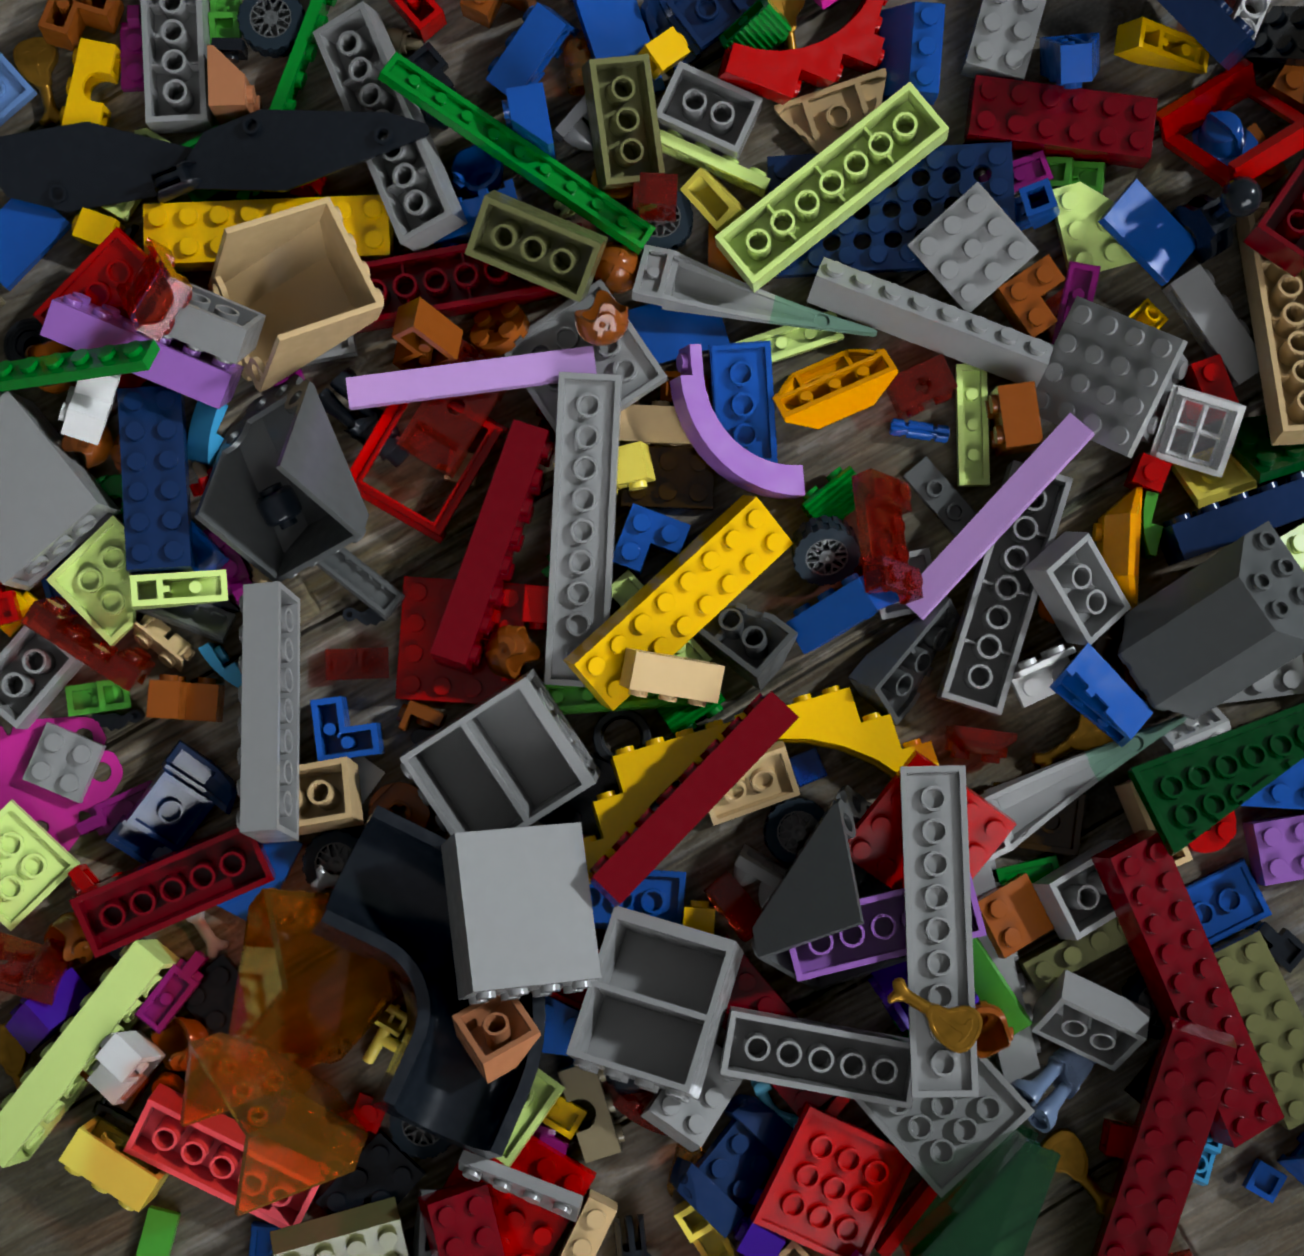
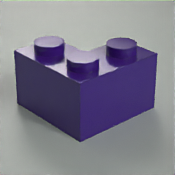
(37, 1022)
(754, 1239)

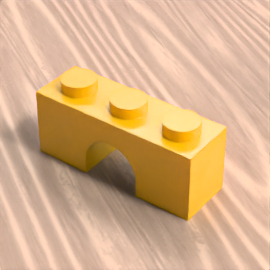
(93, 64)

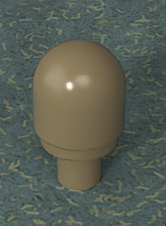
(403, 40)

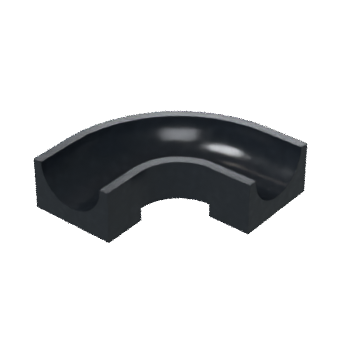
(396, 911)

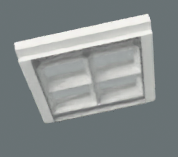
(1197, 430)

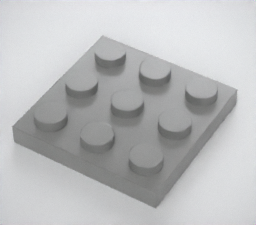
(972, 248)

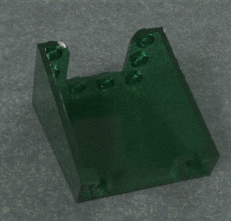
(991, 1206)

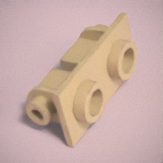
(170, 652)

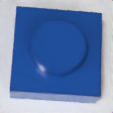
(1264, 1180)

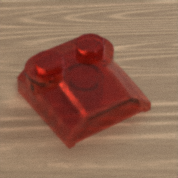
(987, 743)

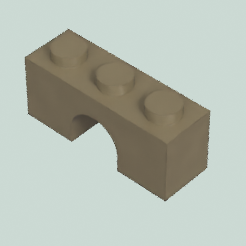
(601, 1135)

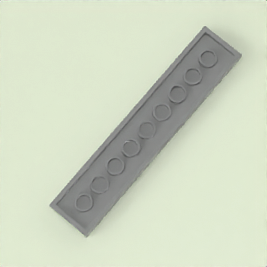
(582, 516)
(937, 921)

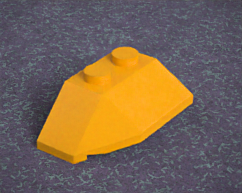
(835, 387)
(1119, 541)

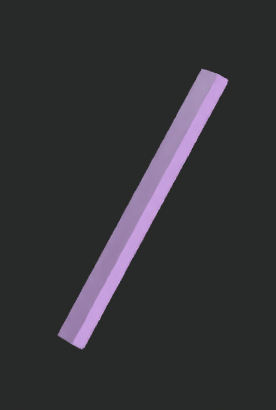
(467, 377)
(1001, 512)

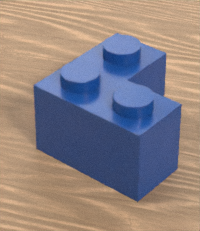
(646, 530)
(336, 737)

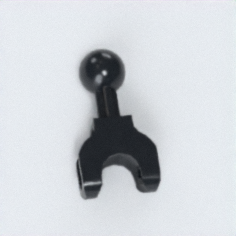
(1214, 218)

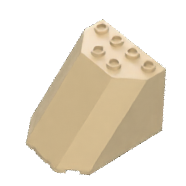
(304, 279)

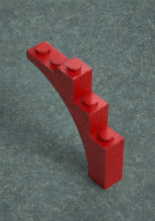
(776, 73)

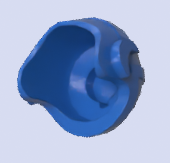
(476, 170)

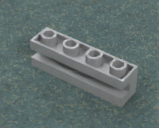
(1213, 322)

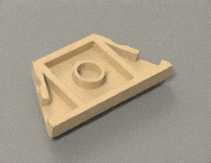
(832, 111)

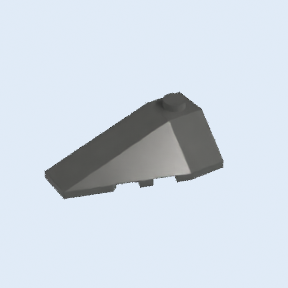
(749, 642)
(898, 665)

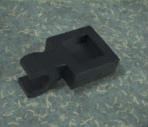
(432, 62)
(1284, 946)

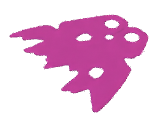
(39, 802)

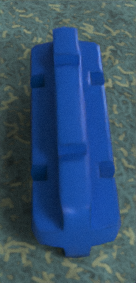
(919, 430)

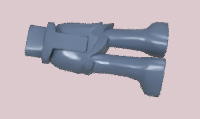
(1067, 1073)

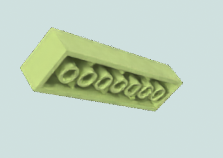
(832, 186)
(56, 1080)

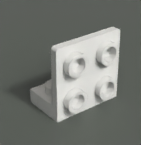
(1035, 676)
(1197, 730)

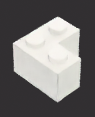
(88, 408)
(124, 1064)

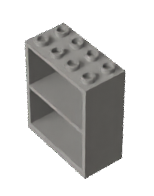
(45, 496)
(501, 761)
(520, 912)
(656, 1004)

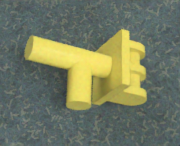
(391, 1021)

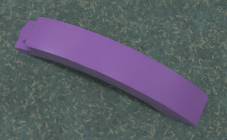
(717, 445)

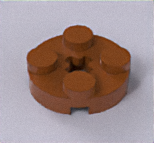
(498, 329)
(399, 795)

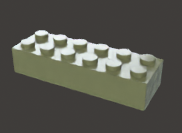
(1268, 1015)

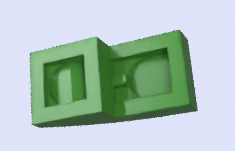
(223, 19)
(1067, 171)
(1150, 532)
(96, 698)

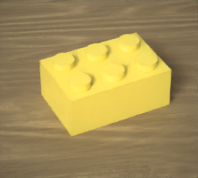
(99, 1157)

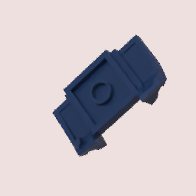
(696, 20)
(173, 805)
(733, 1163)

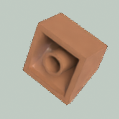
(228, 88)
(496, 1035)

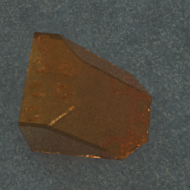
(300, 988)
(292, 1121)

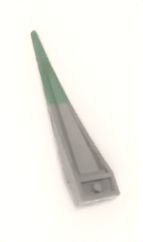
(693, 288)
(1045, 792)

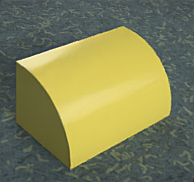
(712, 199)

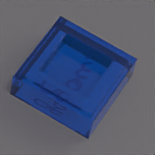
(807, 767)

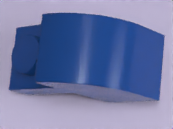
(1036, 205)

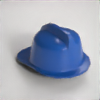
(1223, 136)

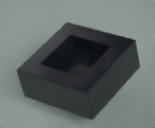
(231, 48)

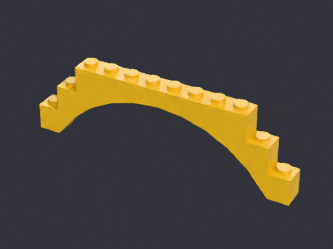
(822, 721)

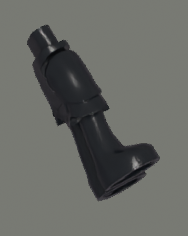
(360, 428)

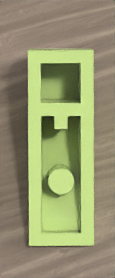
(178, 589)

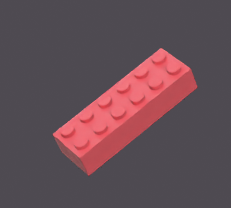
(203, 1154)

